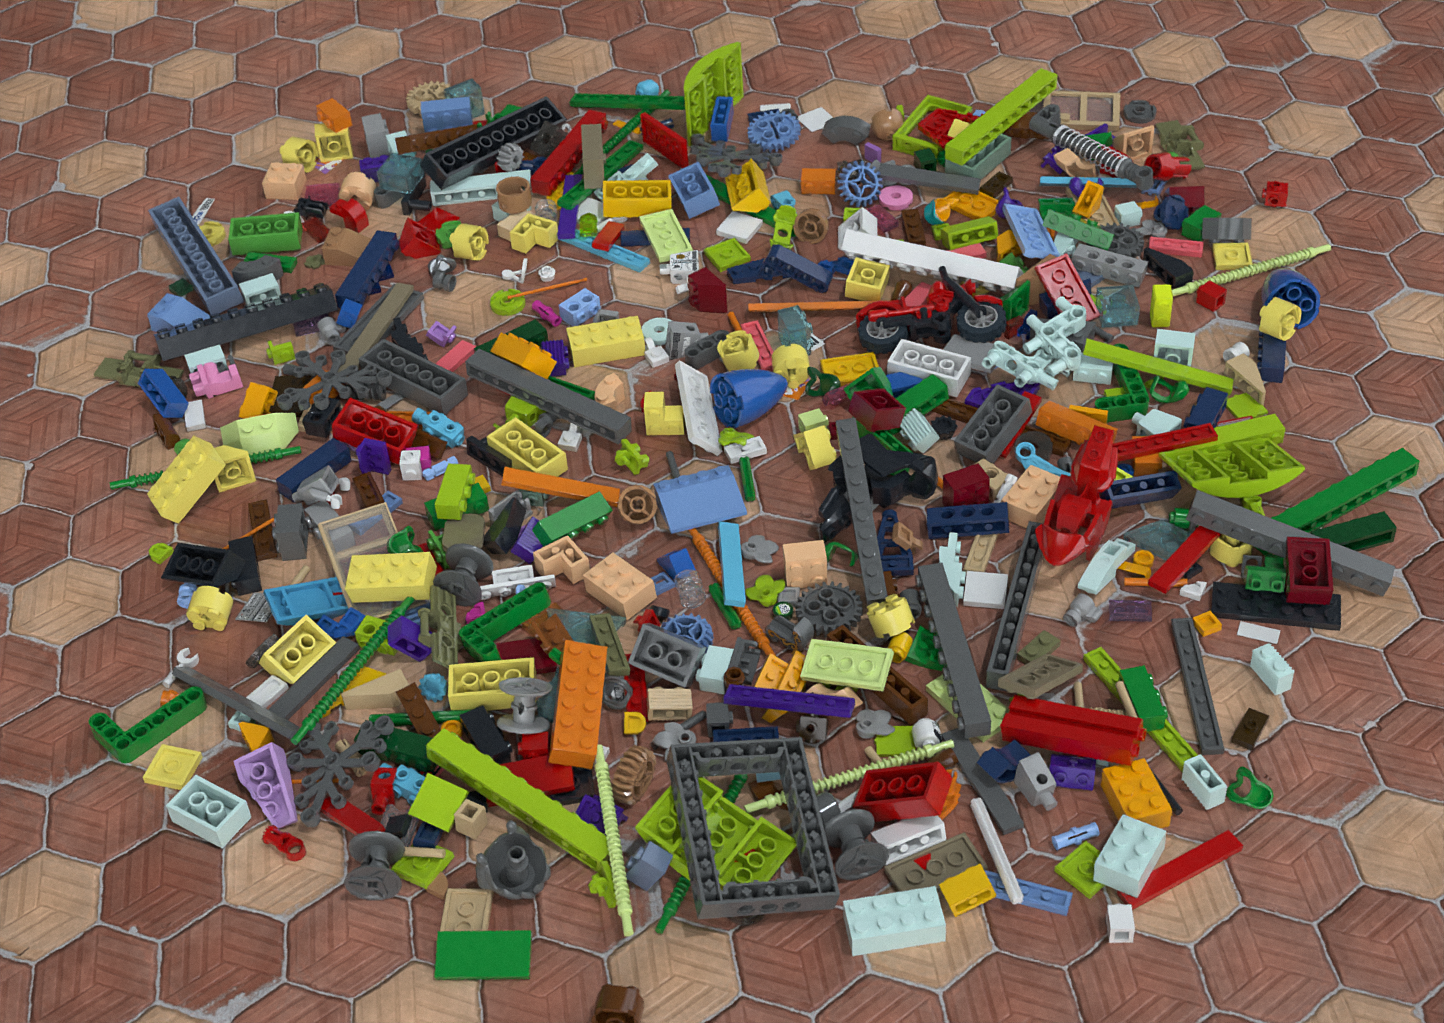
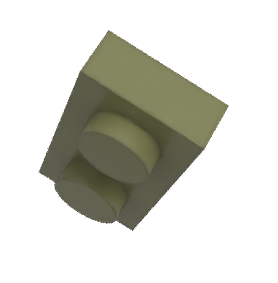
(1038, 647)

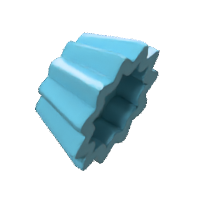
(433, 687)

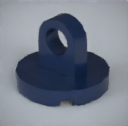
(1171, 212)

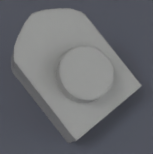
(605, 315)

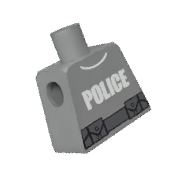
(680, 336)

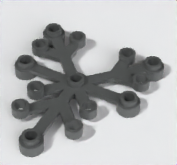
(728, 154)
(329, 380)
(334, 763)

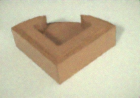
(439, 886)

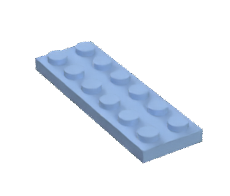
(1029, 231)

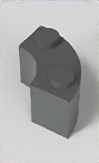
(846, 129)
(1227, 229)
(253, 269)

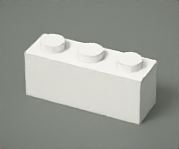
(910, 836)

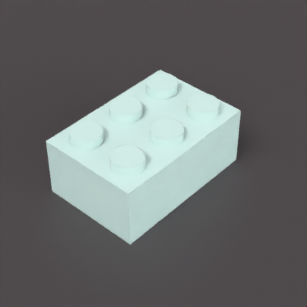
(209, 811)
(1129, 855)

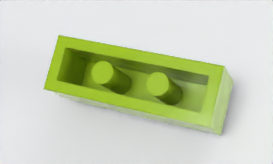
(969, 233)
(454, 491)

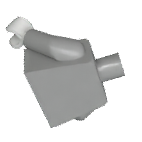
(320, 487)

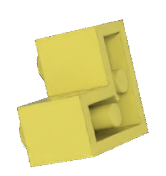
(533, 231)
(662, 418)
(816, 447)

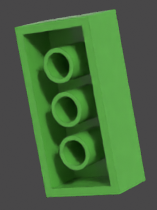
(265, 233)

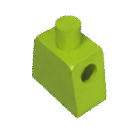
(522, 410)

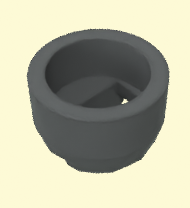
(1065, 463)

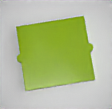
(1245, 405)
(896, 742)

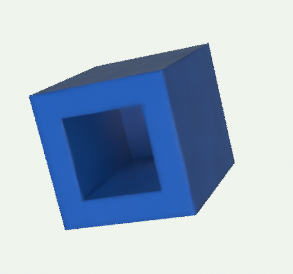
(349, 313)

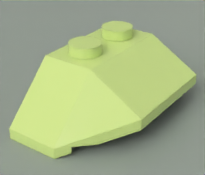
(261, 432)

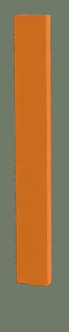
(809, 306)

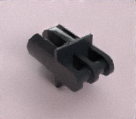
(311, 208)

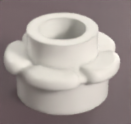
(546, 273)

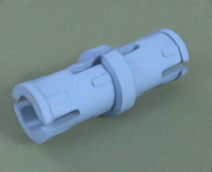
(1089, 831)

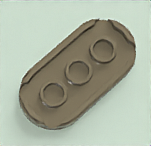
(467, 530)

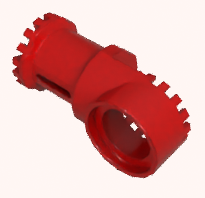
(288, 840)

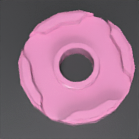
(896, 197)

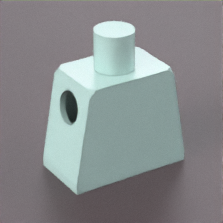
(1155, 423)

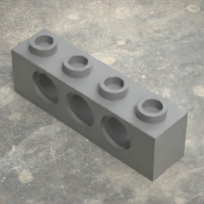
(1110, 265)

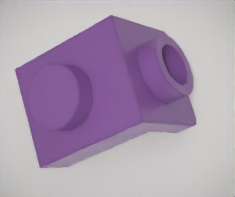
(441, 334)

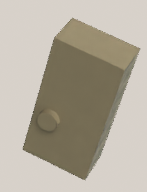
(593, 156)

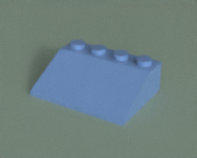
(699, 499)

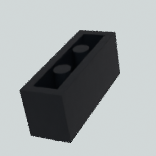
(249, 579)
(485, 736)

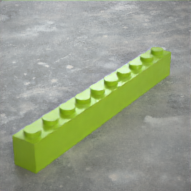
(1000, 117)
(519, 798)

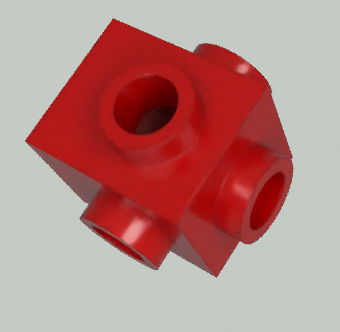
(1275, 194)

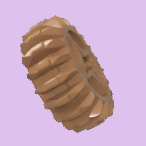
(633, 775)

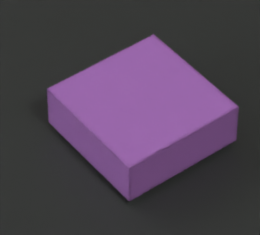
(872, 152)

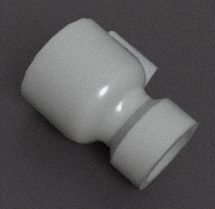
(330, 330)
(1082, 607)

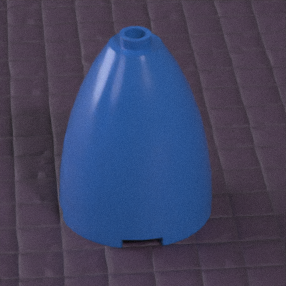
(1294, 288)
(745, 395)

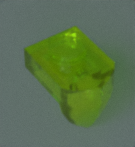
(588, 225)

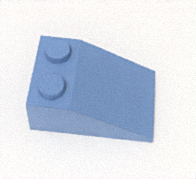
(173, 311)

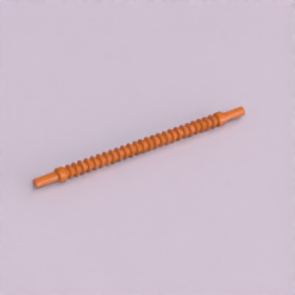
(744, 613)

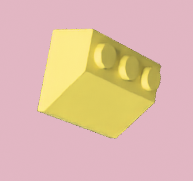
(297, 651)

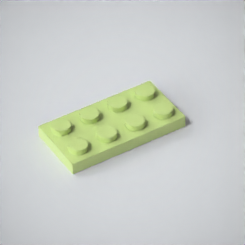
(665, 234)
(847, 664)
(996, 709)

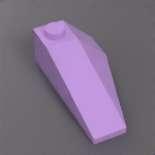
(269, 782)

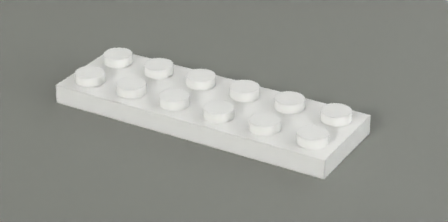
(698, 408)

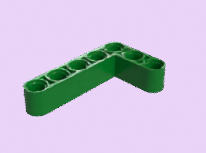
(1133, 401)
(481, 632)
(151, 730)

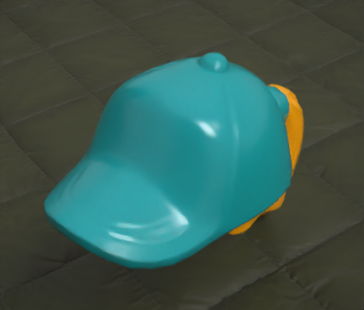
(938, 210)

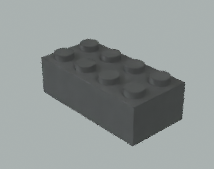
(993, 425)

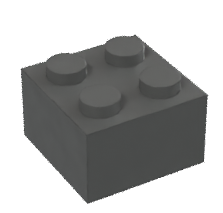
(291, 532)

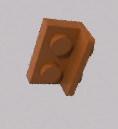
(551, 633)

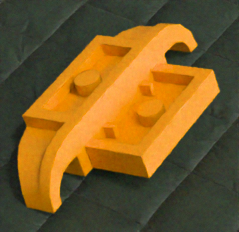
(781, 676)

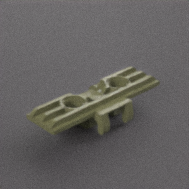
(1172, 140)
(130, 374)
(446, 641)

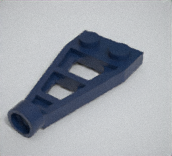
(897, 564)

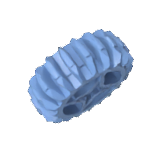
(845, 183)
(690, 628)

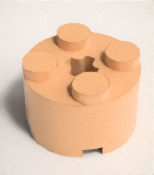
(358, 188)

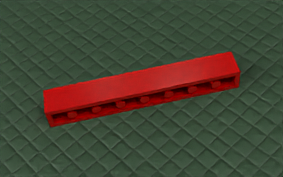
(565, 156)

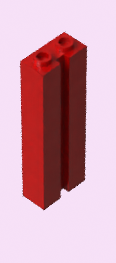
(1073, 730)

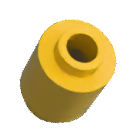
(900, 645)

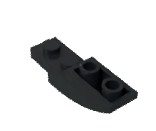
(403, 339)

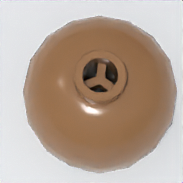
(885, 123)
(811, 225)
(643, 499)

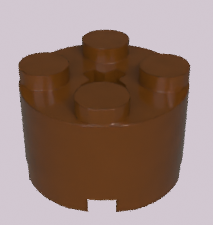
(618, 1005)

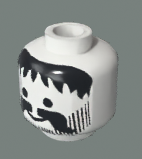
(926, 732)

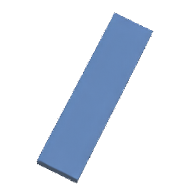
(1035, 895)

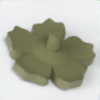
(314, 261)

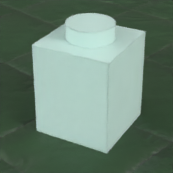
(1128, 213)

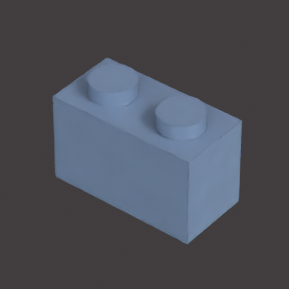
(647, 865)

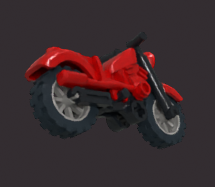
(932, 317)

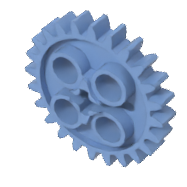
(784, 126)

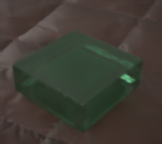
(180, 287)

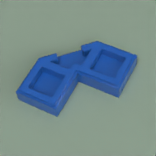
(842, 265)
(345, 627)

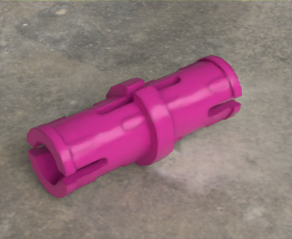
(553, 318)

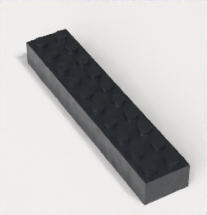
(480, 147)
(245, 321)

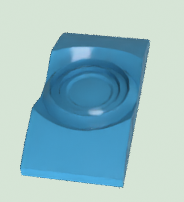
(311, 598)

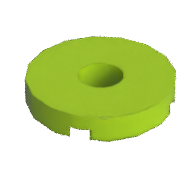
(500, 307)

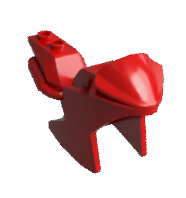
(1093, 473)

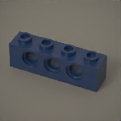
(968, 520)

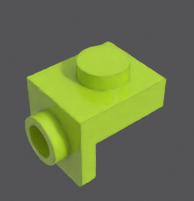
(280, 353)

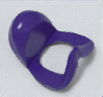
(1077, 186)
(1006, 200)

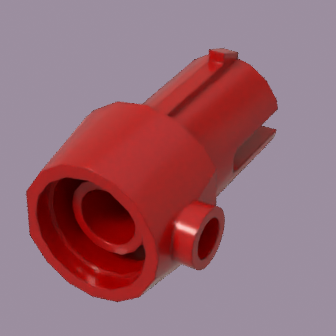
(1167, 167)

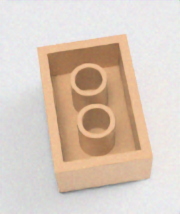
(1031, 496)
(620, 586)

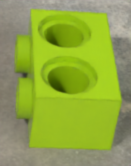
(367, 629)

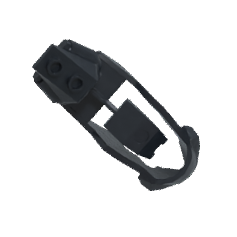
(882, 489)

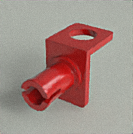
(382, 790)

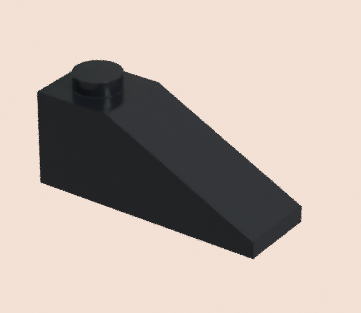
(1168, 269)
(505, 529)

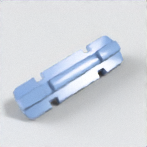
(438, 468)

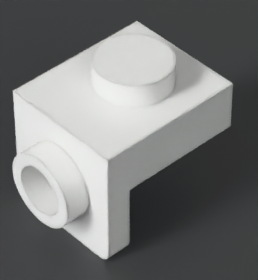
(411, 465)

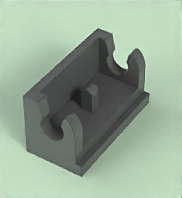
(745, 658)

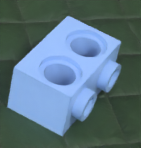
(579, 307)

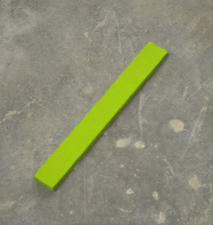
(1157, 366)
(1167, 738)

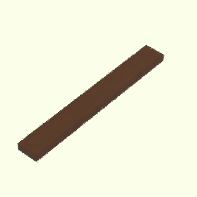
(964, 412)

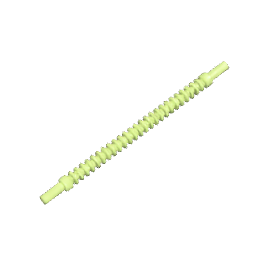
(1253, 269)
(928, 751)
(613, 841)

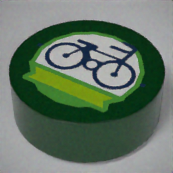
(783, 609)

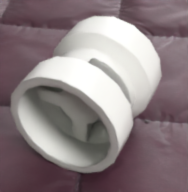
(1236, 350)

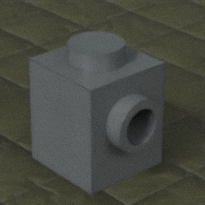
(718, 717)

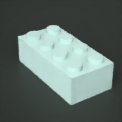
(894, 921)

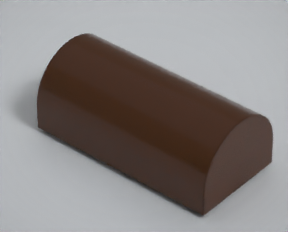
(165, 431)

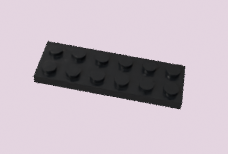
(1270, 607)

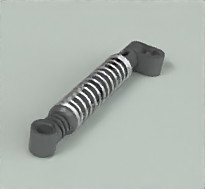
(1048, 124)

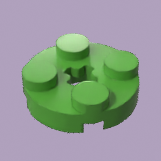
(444, 233)

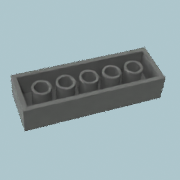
(417, 377)

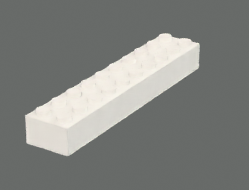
(928, 260)

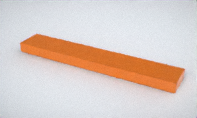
(557, 486)

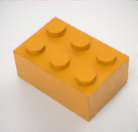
(524, 354)
(1136, 793)

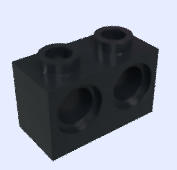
(320, 422)

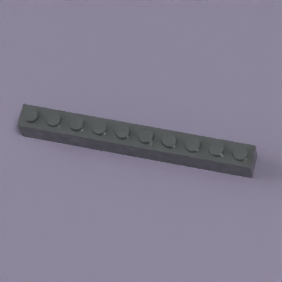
(549, 396)
(861, 511)
(1271, 536)
(1016, 609)
(953, 651)

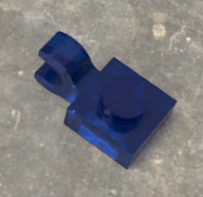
(1025, 328)

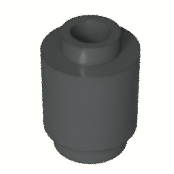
(913, 600)

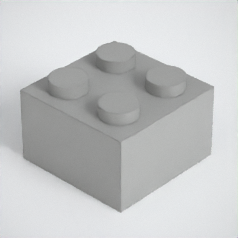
(375, 134)

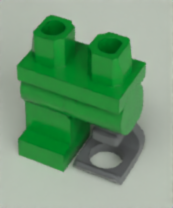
(1267, 578)

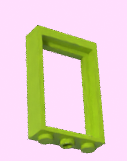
(906, 144)

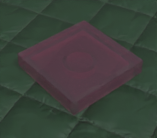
(323, 192)

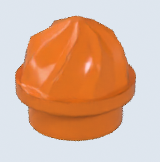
(167, 696)

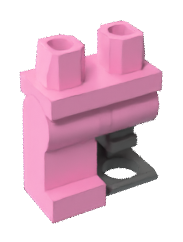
(214, 379)

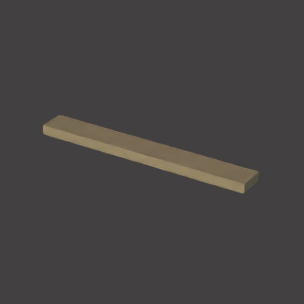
(378, 324)

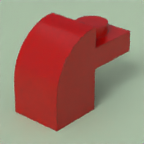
(352, 212)

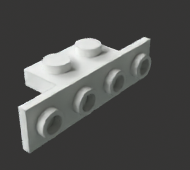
(507, 580)

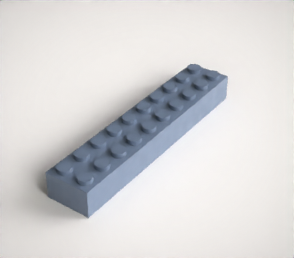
(196, 256)

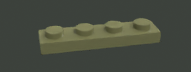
(606, 635)

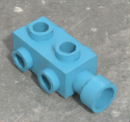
(440, 426)
(406, 783)

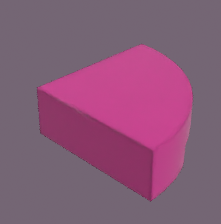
(475, 612)

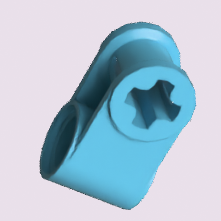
(782, 198)

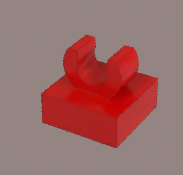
(648, 617)

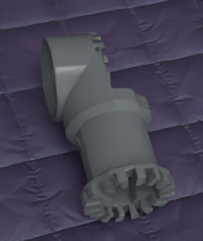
(545, 423)

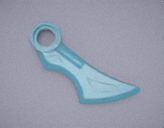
(1035, 460)

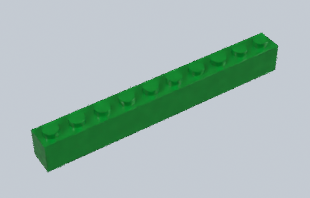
(1350, 492)

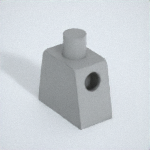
(1036, 781)

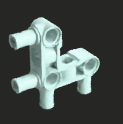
(1053, 336)
(1027, 370)

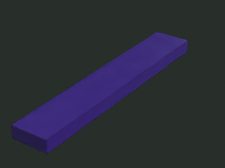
(569, 218)
(789, 701)

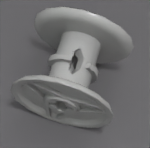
(524, 705)

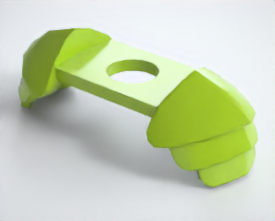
(785, 220)

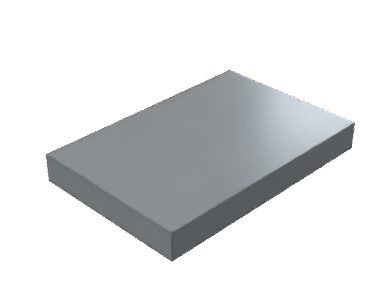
(976, 351)

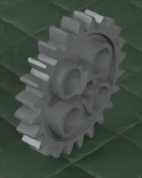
(1125, 240)
(829, 607)

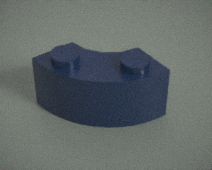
(1003, 762)

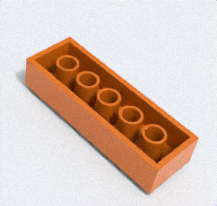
(578, 704)

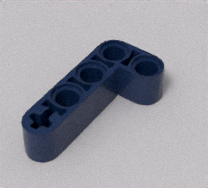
(796, 267)

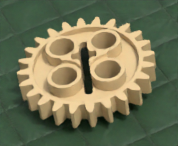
(425, 92)

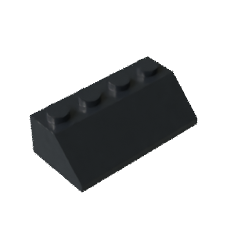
(203, 565)

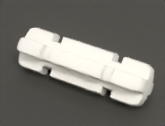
(1010, 481)

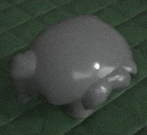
(513, 865)

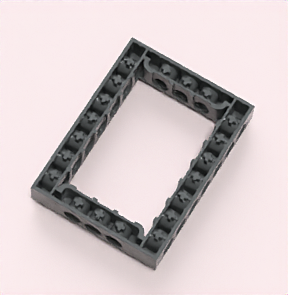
(813, 890)

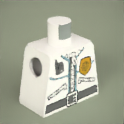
(681, 266)

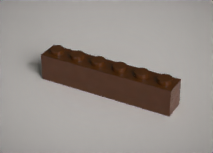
(431, 139)
(898, 692)

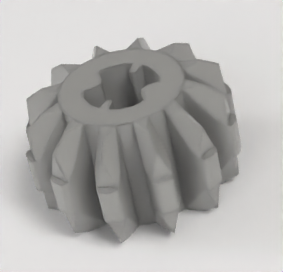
(510, 157)

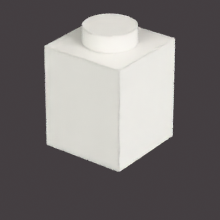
(1120, 923)

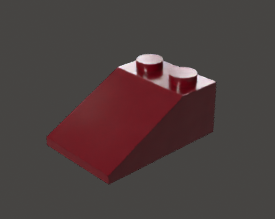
(1308, 570)

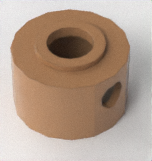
(511, 195)

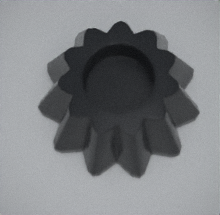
(944, 427)

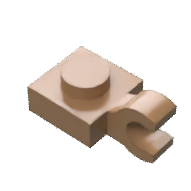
(904, 537)

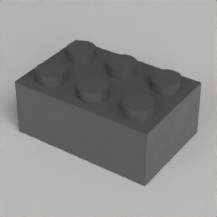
(667, 655)

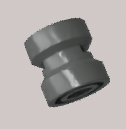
(444, 281)

